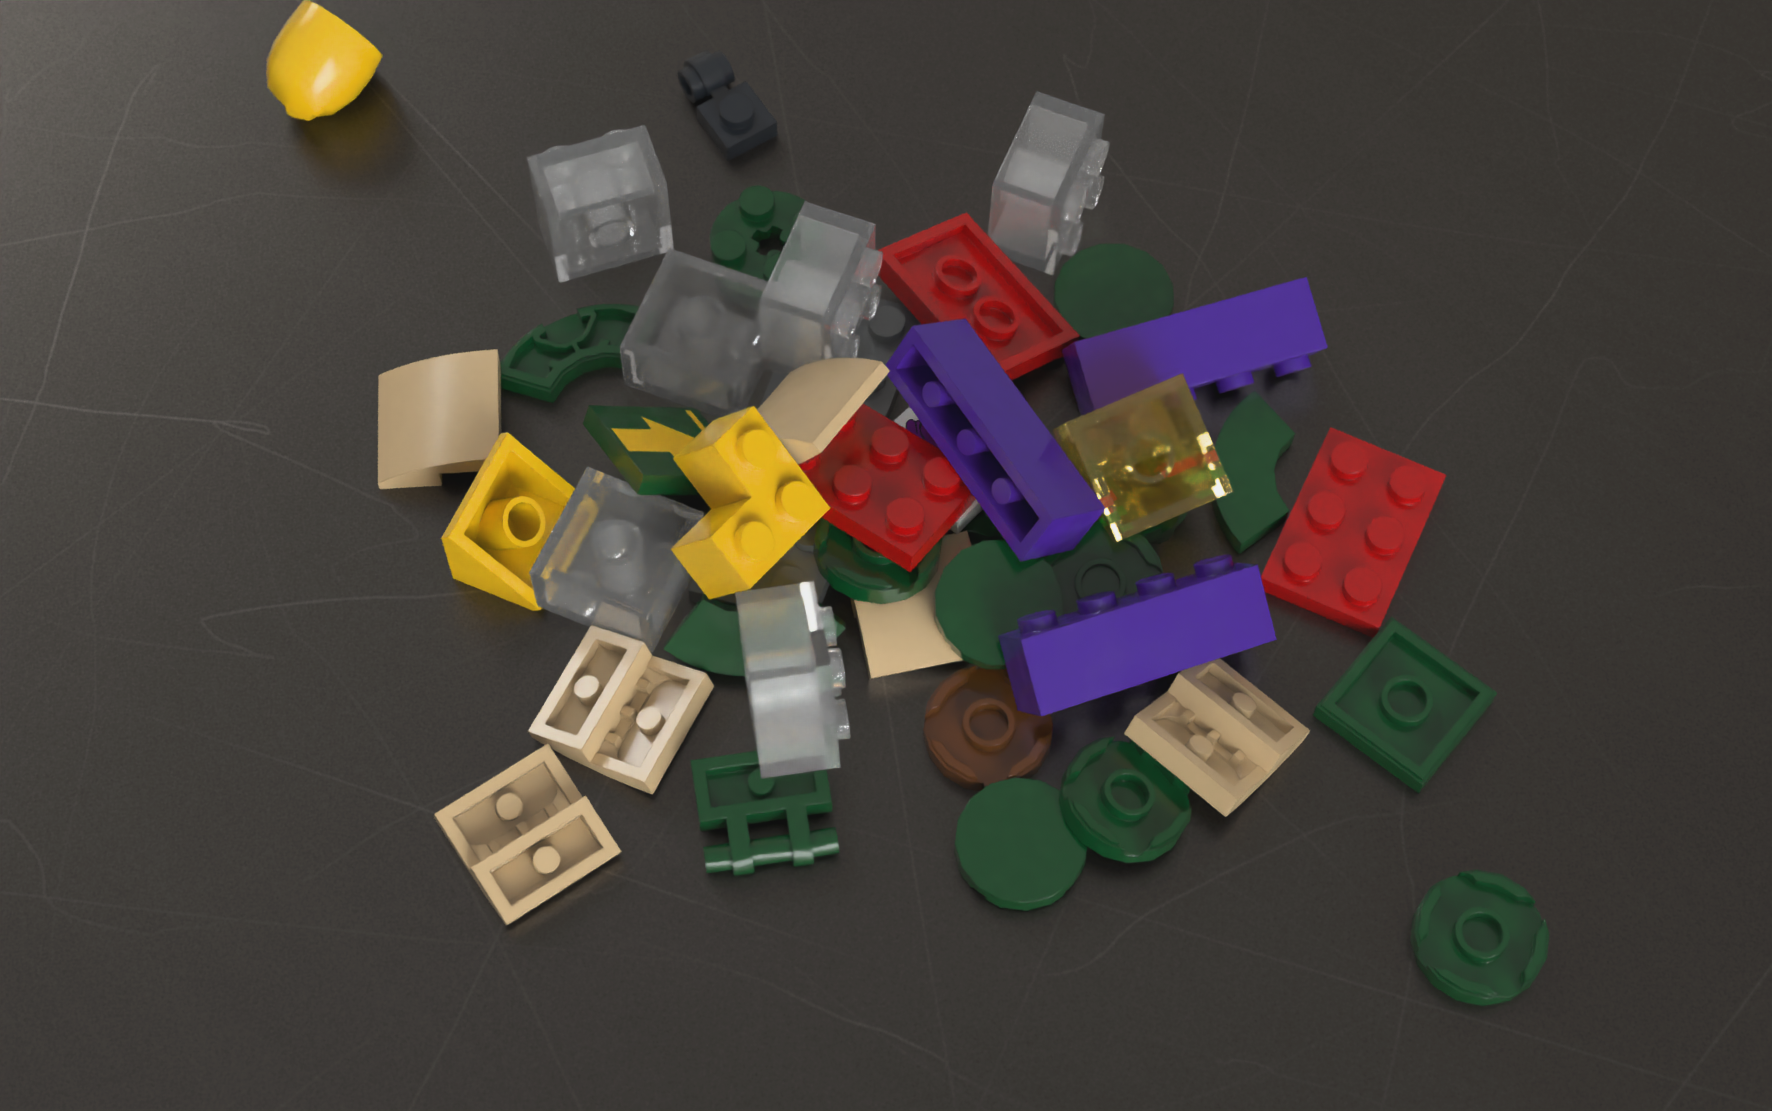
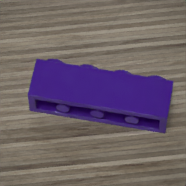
(1206, 344)
(993, 439)
(1136, 636)

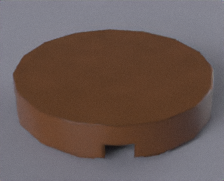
(980, 734)

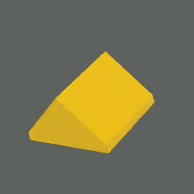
(505, 522)

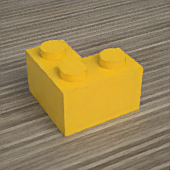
(755, 499)

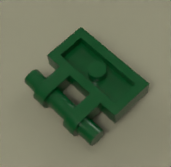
(734, 795)

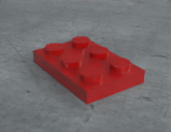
(963, 274)
(888, 487)
(1352, 532)

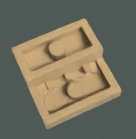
(819, 401)
(437, 418)
(903, 633)
(621, 709)
(1217, 733)
(526, 834)

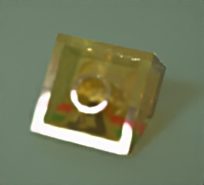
(1145, 457)

